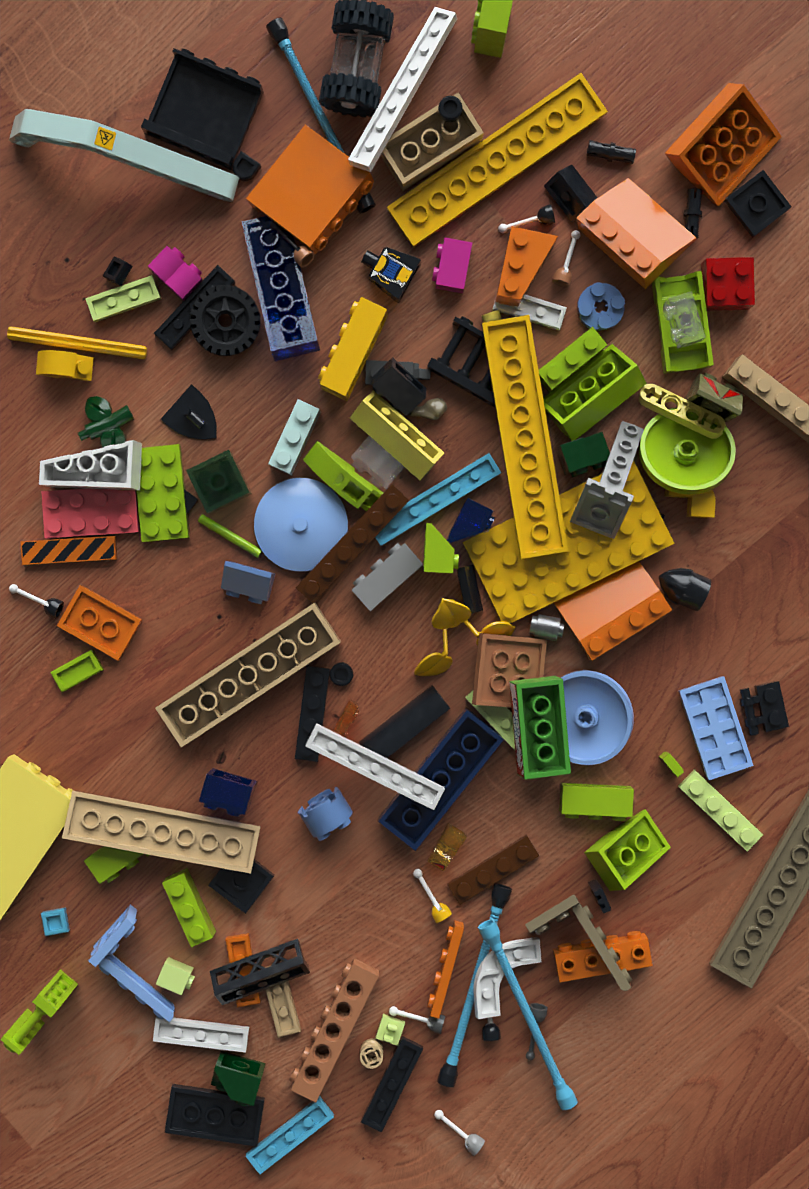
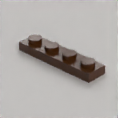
(493, 869)

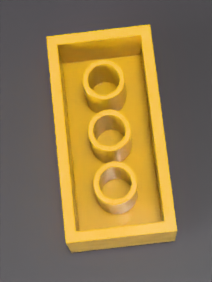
(354, 348)

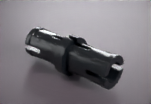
(611, 152)
(693, 211)

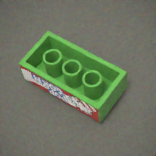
(540, 727)

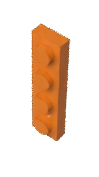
(442, 978)

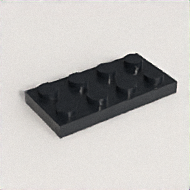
(213, 1116)

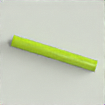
(229, 535)

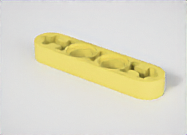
(683, 407)

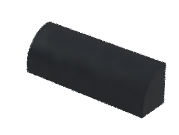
(406, 723)

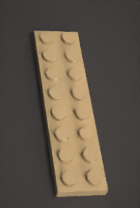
(161, 832)

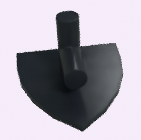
(192, 416)

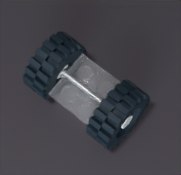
(357, 57)

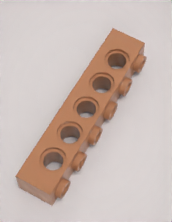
(312, 1085)

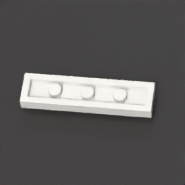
(201, 1034)

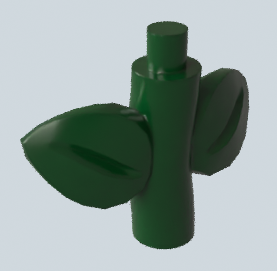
(104, 422)

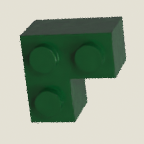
(583, 453)

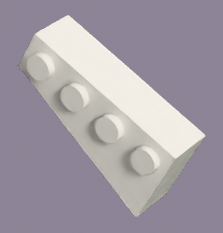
(103, 468)

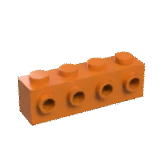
(584, 960)

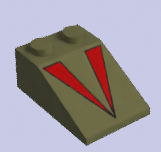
(715, 397)

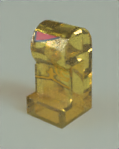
(446, 847)

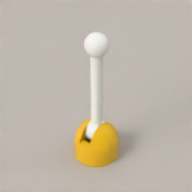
(440, 910)

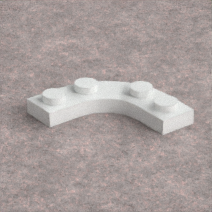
(490, 974)

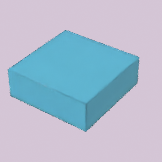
(55, 921)

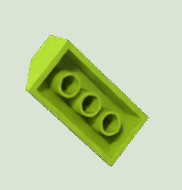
(593, 392)

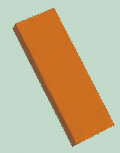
(238, 948)

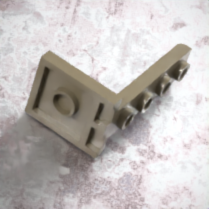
(561, 912)

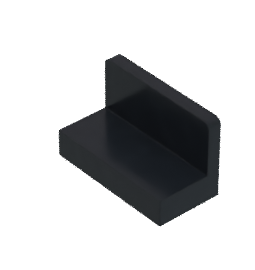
(570, 192)

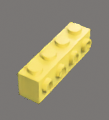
(396, 435)

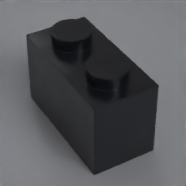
(398, 387)

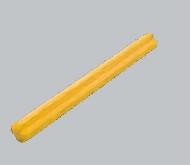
(77, 342)

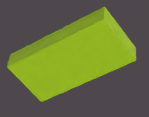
(77, 670)

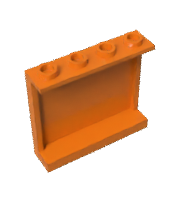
(310, 189)

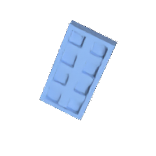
(715, 728)

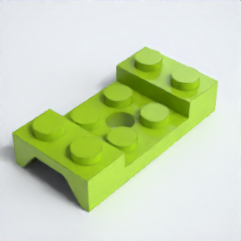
(692, 356)

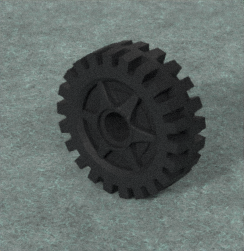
(230, 301)

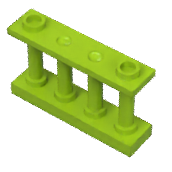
(46, 1003)

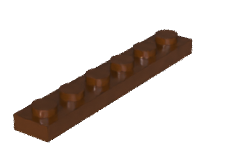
(352, 543)

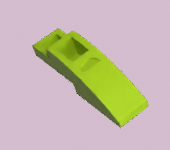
(341, 477)

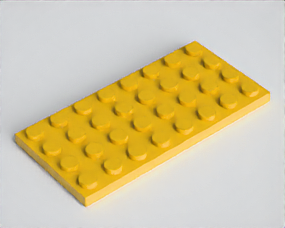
(529, 584)

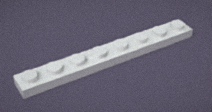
(402, 89)

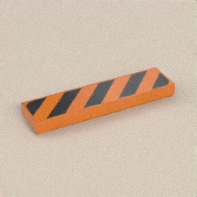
(68, 550)

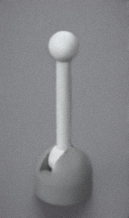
(472, 1142)

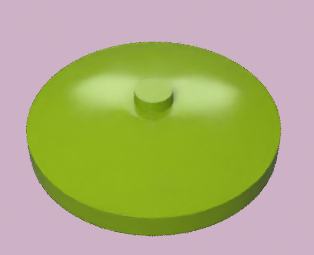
(684, 458)

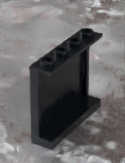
(204, 108)

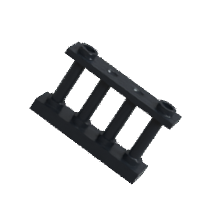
(461, 377)

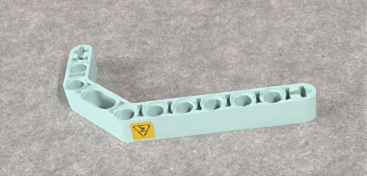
(36, 126)

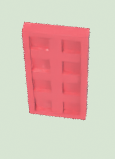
(89, 512)

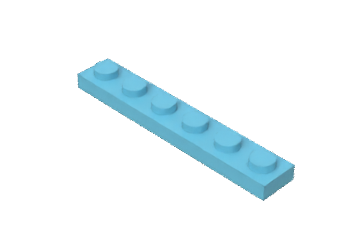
(440, 497)

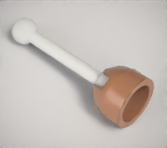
(563, 275)

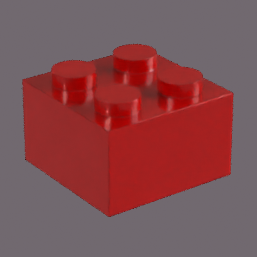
(728, 283)

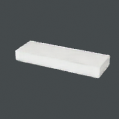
(539, 310)

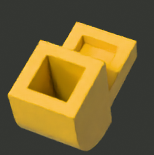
(64, 365)
(698, 505)

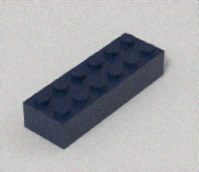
(449, 764)

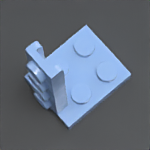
(126, 978)

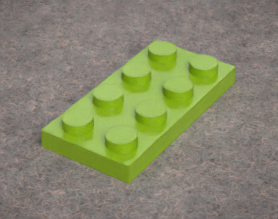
(162, 494)

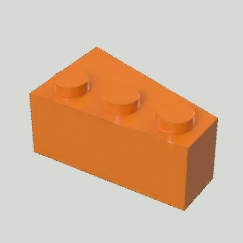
(522, 261)

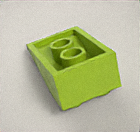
(627, 851)

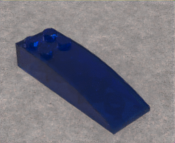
(280, 291)

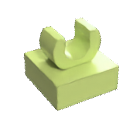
(390, 1029)

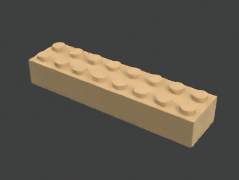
(248, 674)

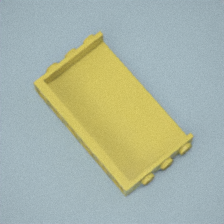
(30, 821)

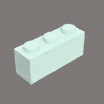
(294, 437)

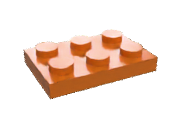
(99, 622)

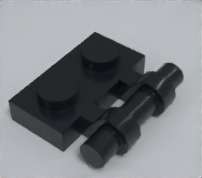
(770, 705)

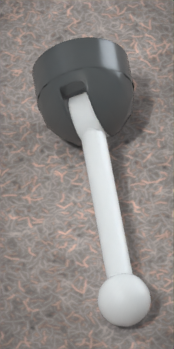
(434, 1024)

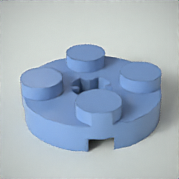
(597, 293)

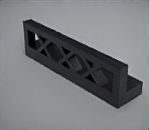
(259, 980)

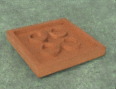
(505, 660)

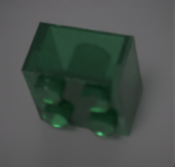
(219, 482)

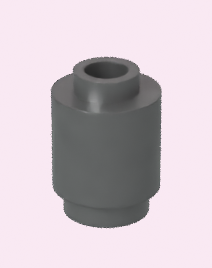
(546, 627)

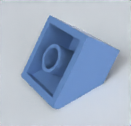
(247, 581)

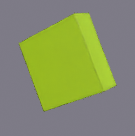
(671, 763)

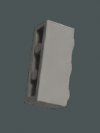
(386, 576)

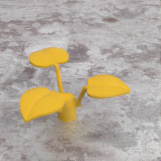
(447, 616)

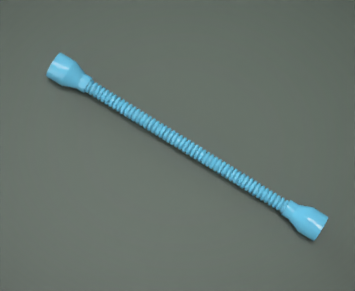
(564, 1094)

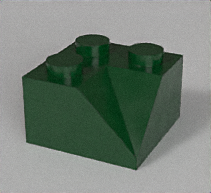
(238, 1077)

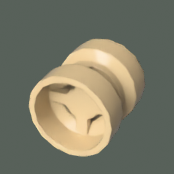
(369, 1049)

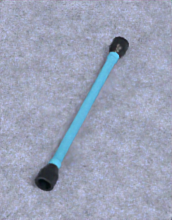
(279, 33)
(449, 1071)

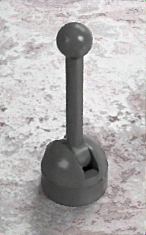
(540, 1013)

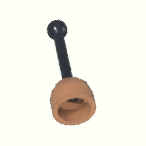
(302, 254)

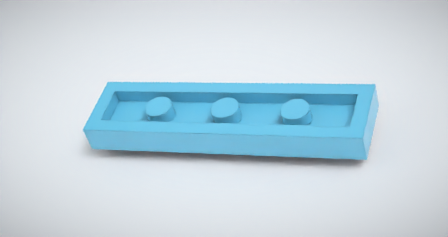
(289, 1135)

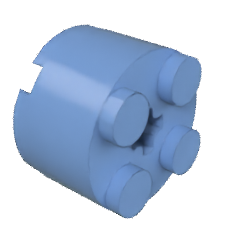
(326, 813)

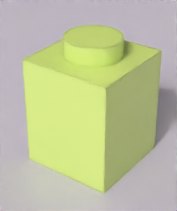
(175, 976)

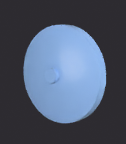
(299, 523)
(596, 717)

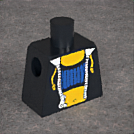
(391, 271)

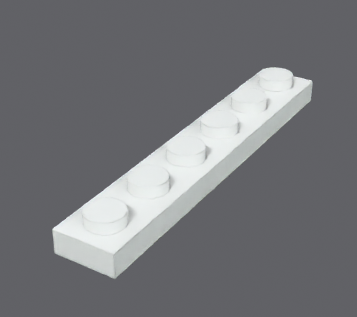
(375, 766)

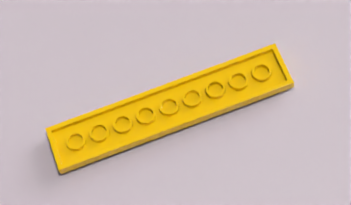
(497, 160)
(525, 436)

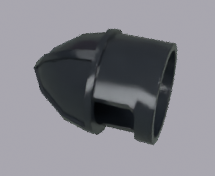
(685, 587)

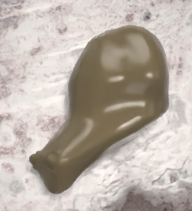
(432, 409)

